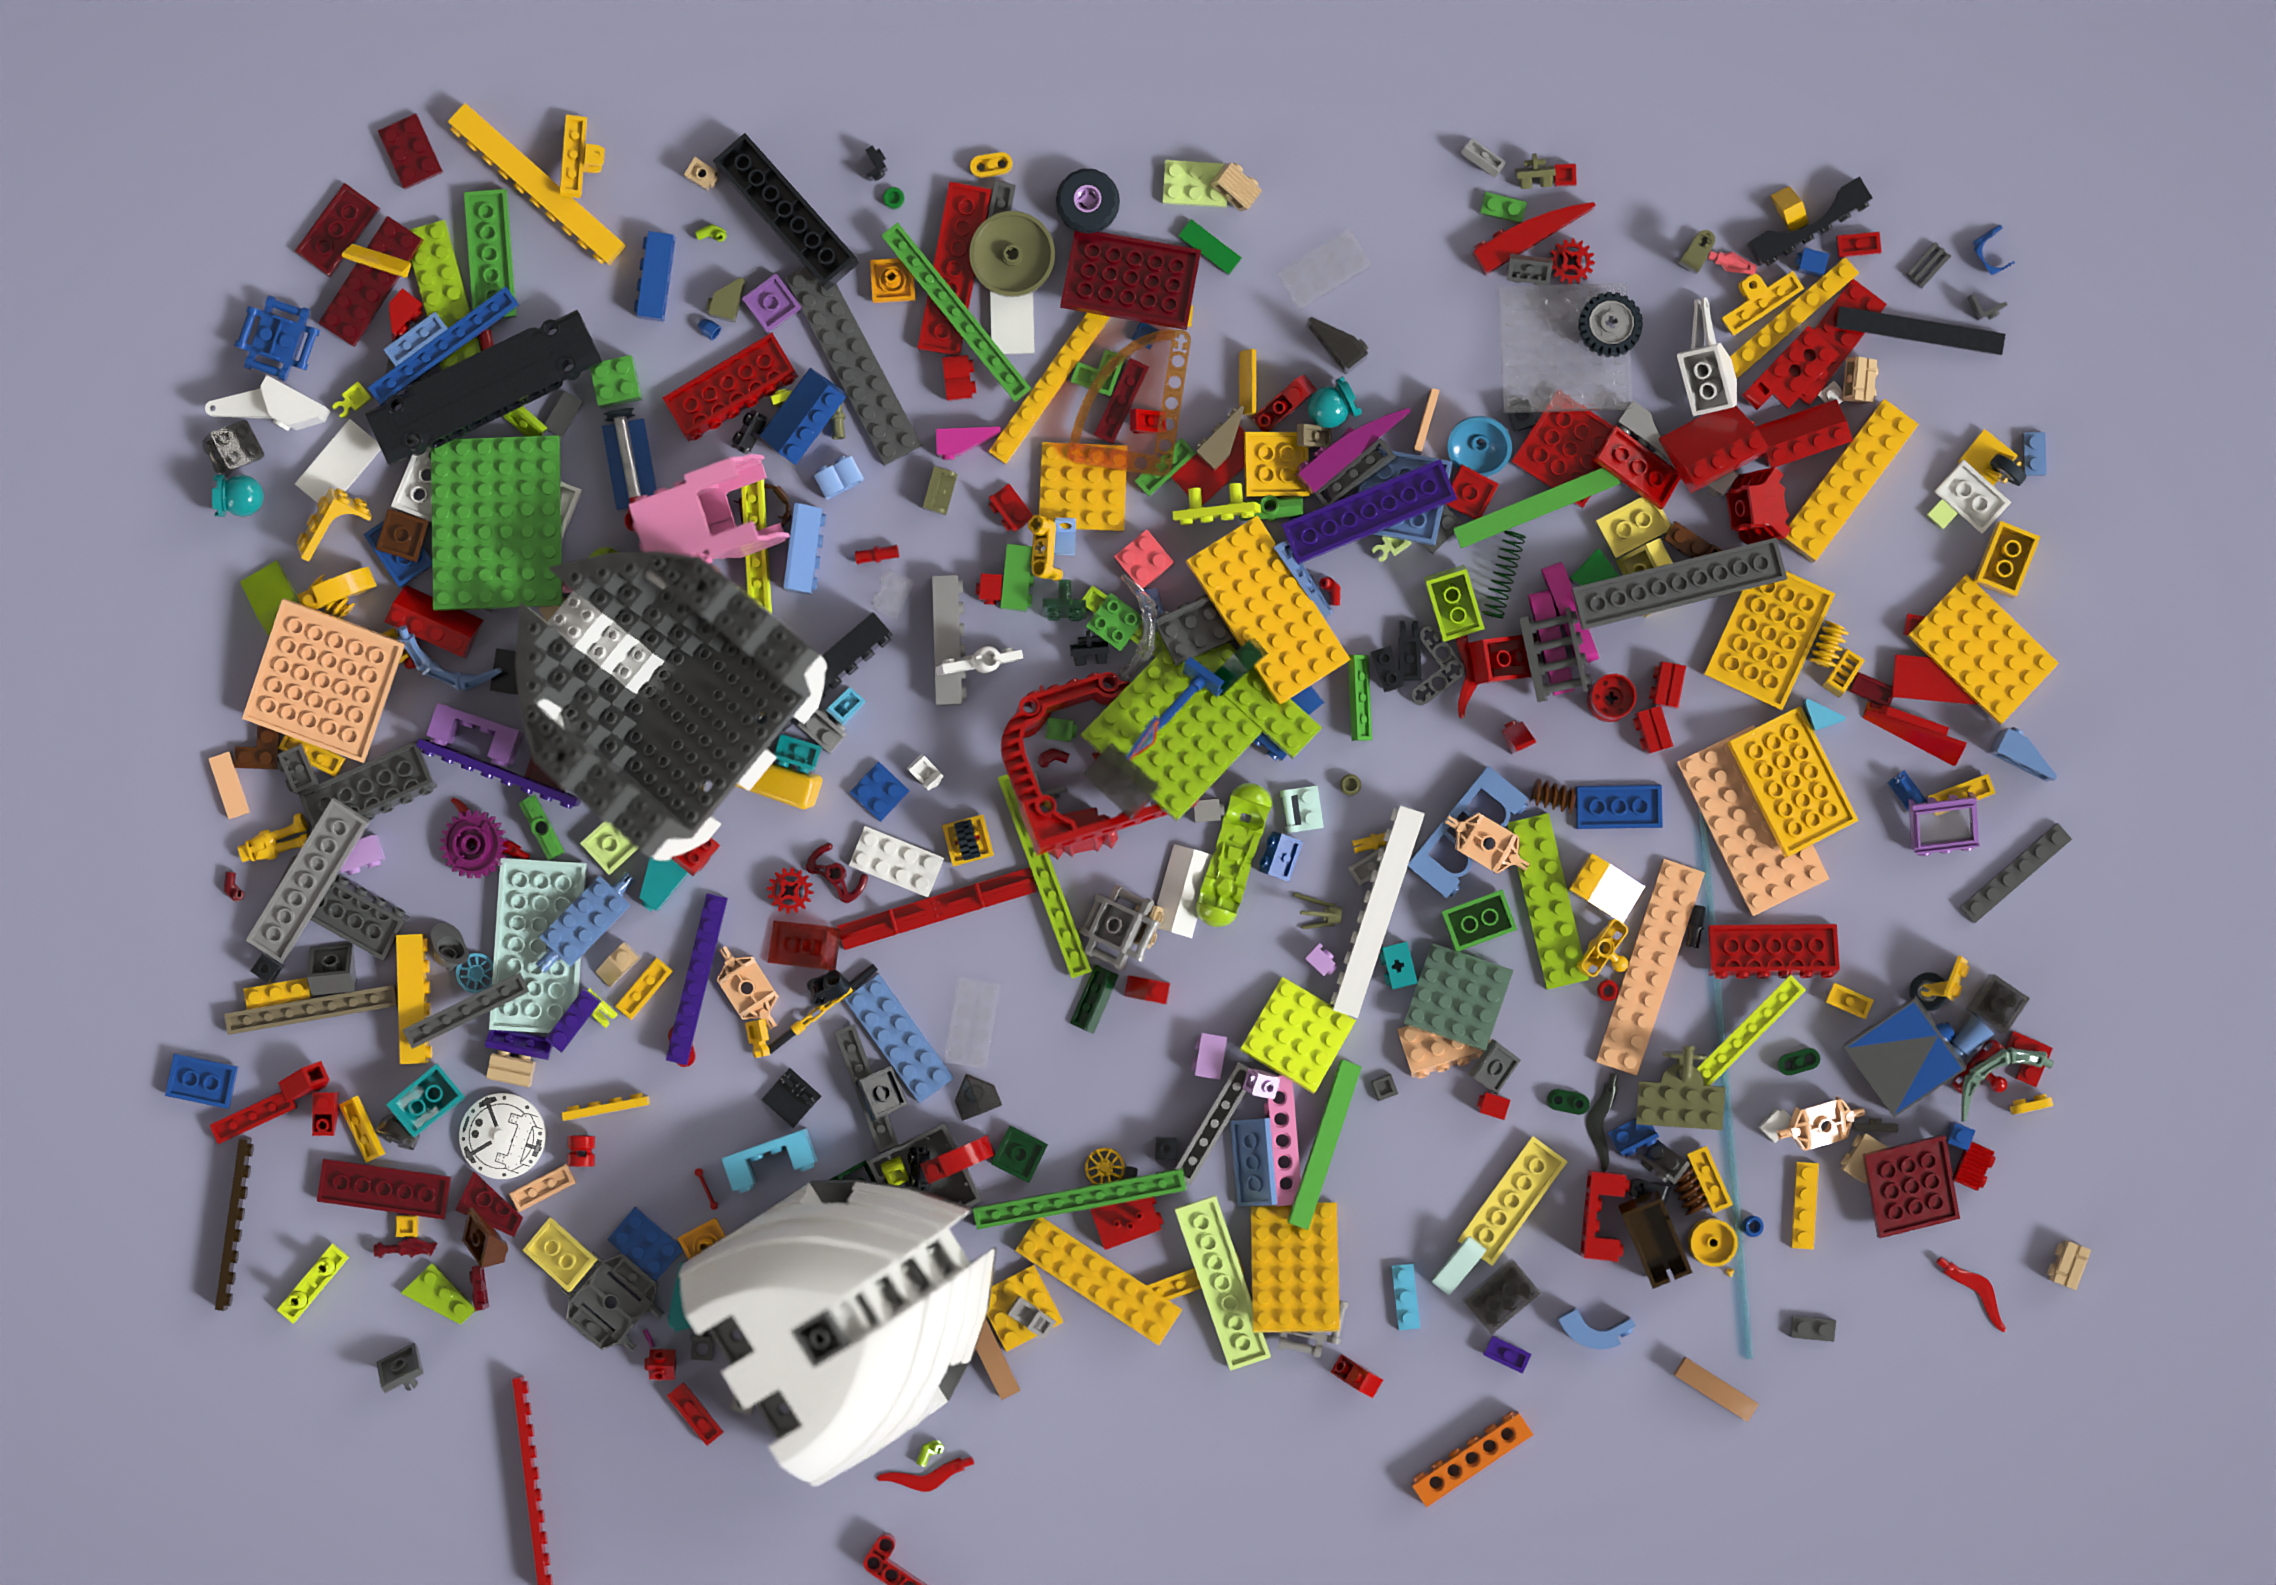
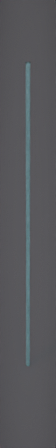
(1728, 1113)

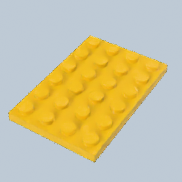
(1769, 638)
(1983, 649)
(1792, 781)
(1294, 1271)

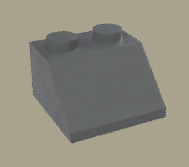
(331, 969)

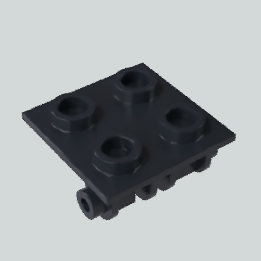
(507, 679)
(791, 1097)

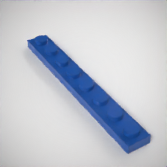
(443, 345)

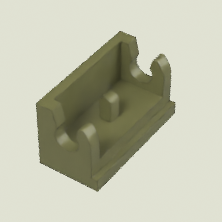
(940, 490)

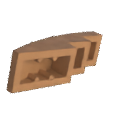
(996, 1363)
(1716, 1389)

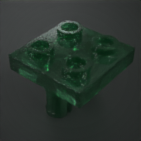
(1064, 605)

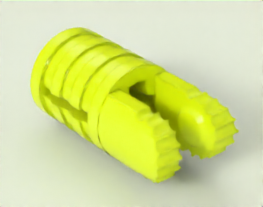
(605, 1008)

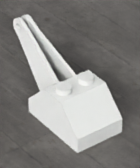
(1708, 368)
(274, 402)

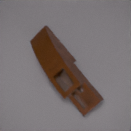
(1688, 542)

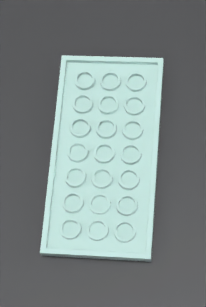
(528, 903)

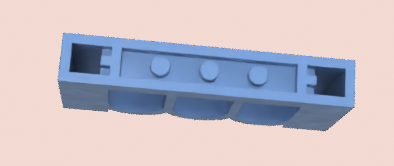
(1500, 791)

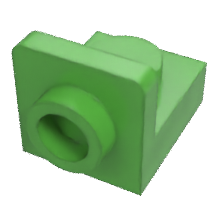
(1061, 729)

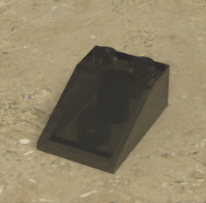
(1342, 347)

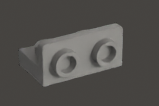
(823, 729)

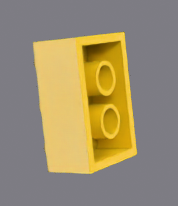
(2006, 559)

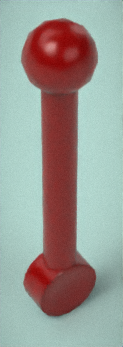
(699, 1173)

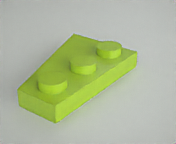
(440, 1295)

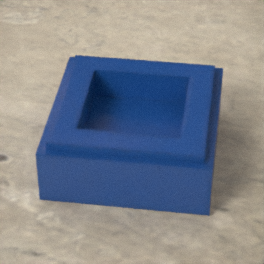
(1143, 329)

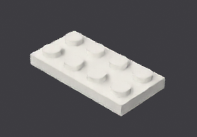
(896, 861)

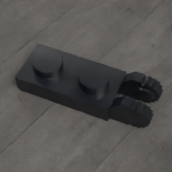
(1409, 653)

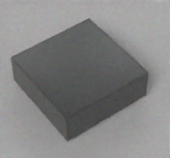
(1384, 1087)

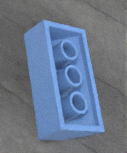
(803, 549)

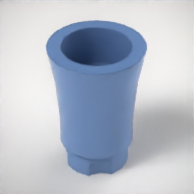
(1971, 1037)

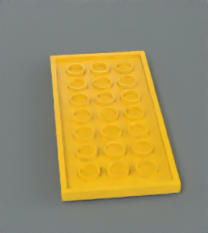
(1267, 603)

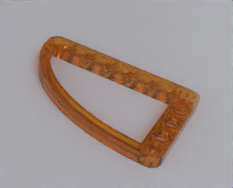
(1169, 392)

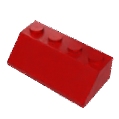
(1804, 433)
(444, 628)

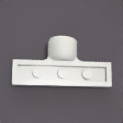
(983, 660)

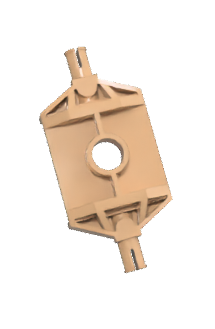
(1470, 840)
(762, 998)
(1807, 1122)

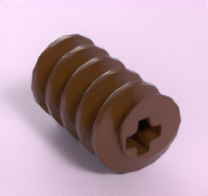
(1553, 795)
(1689, 1192)

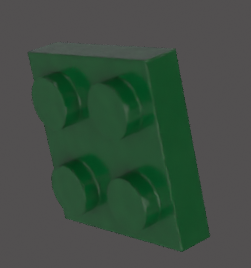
(1019, 1154)

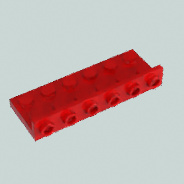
(730, 387)
(1773, 950)

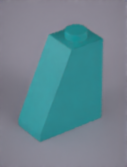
(660, 882)

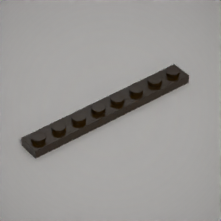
(235, 1215)

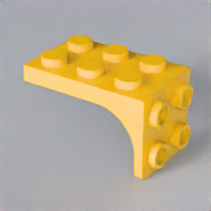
(329, 507)

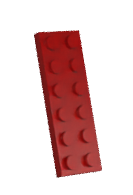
(1842, 340)

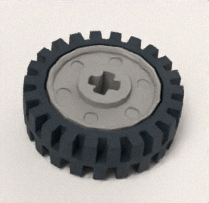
(1612, 309)

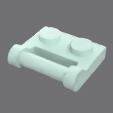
(1308, 807)

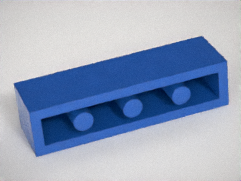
(655, 276)

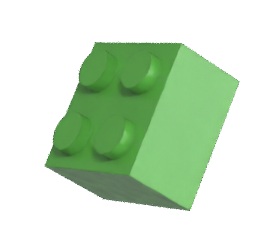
(616, 382)

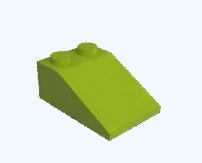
(265, 592)
(1454, 602)

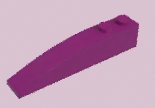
(1338, 455)

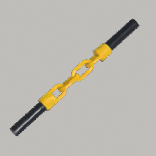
(799, 1027)

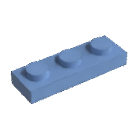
(415, 339)

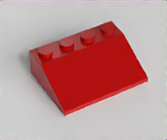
(1713, 446)

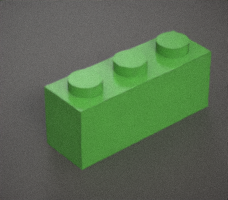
(1017, 578)

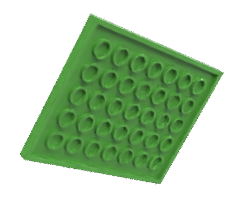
(496, 523)

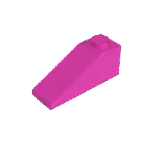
(957, 441)

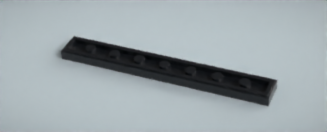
(1920, 330)

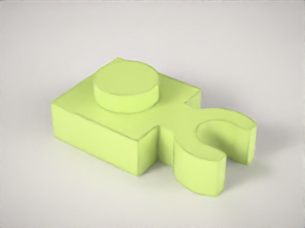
(1391, 545)

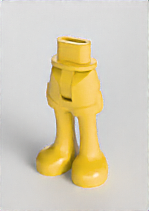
(265, 843)

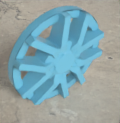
(475, 973)

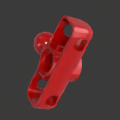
(1997, 1083)

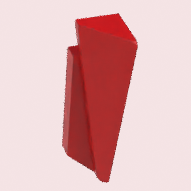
(1917, 731)

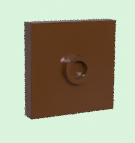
(402, 535)

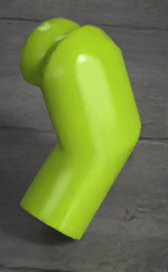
(712, 231)
(929, 1449)

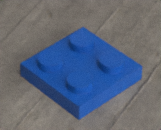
(879, 791)

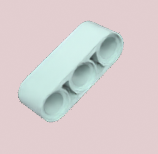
(1458, 1265)

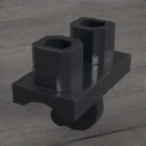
(1097, 648)

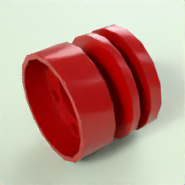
(1621, 691)

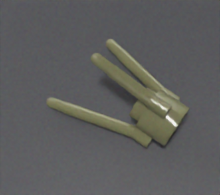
(1331, 915)

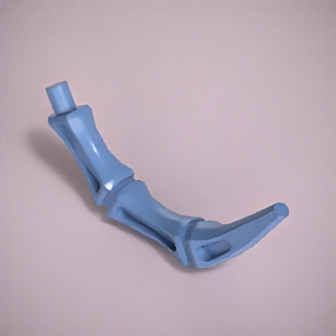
(432, 669)

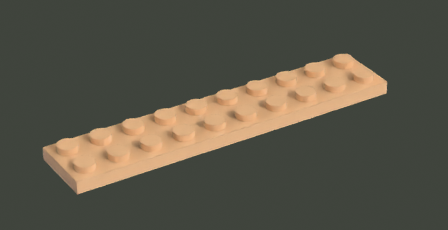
(1650, 967)

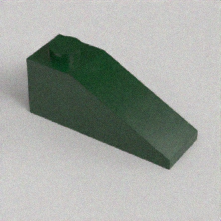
(1240, 664)

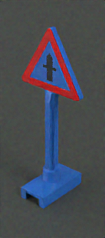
(1201, 678)

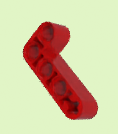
(886, 1564)

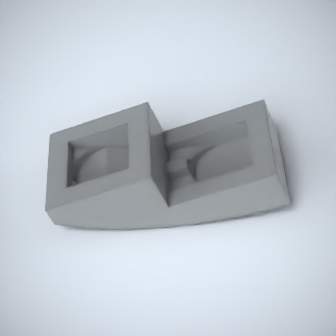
(1031, 1317)

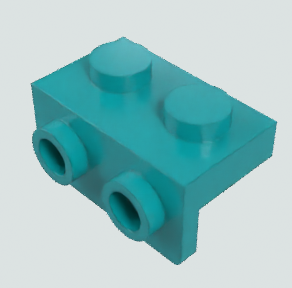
(798, 753)

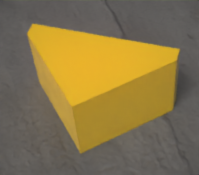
(1790, 208)

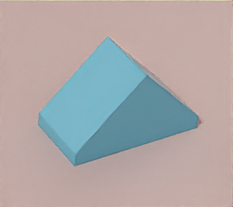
(846, 706)
(1820, 716)

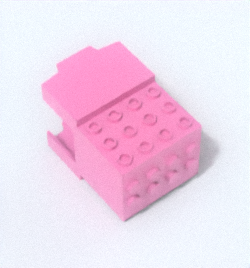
(697, 515)

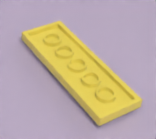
(1514, 1198)

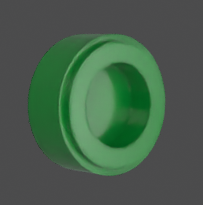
(893, 198)

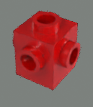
(661, 1364)

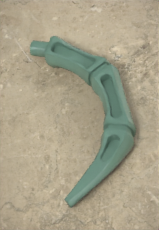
(2001, 1058)

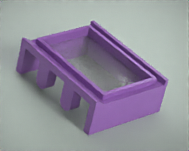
(1944, 825)

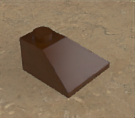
(483, 1240)

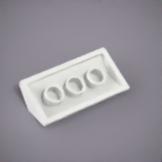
(1182, 889)

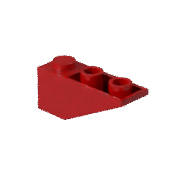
(1284, 403)

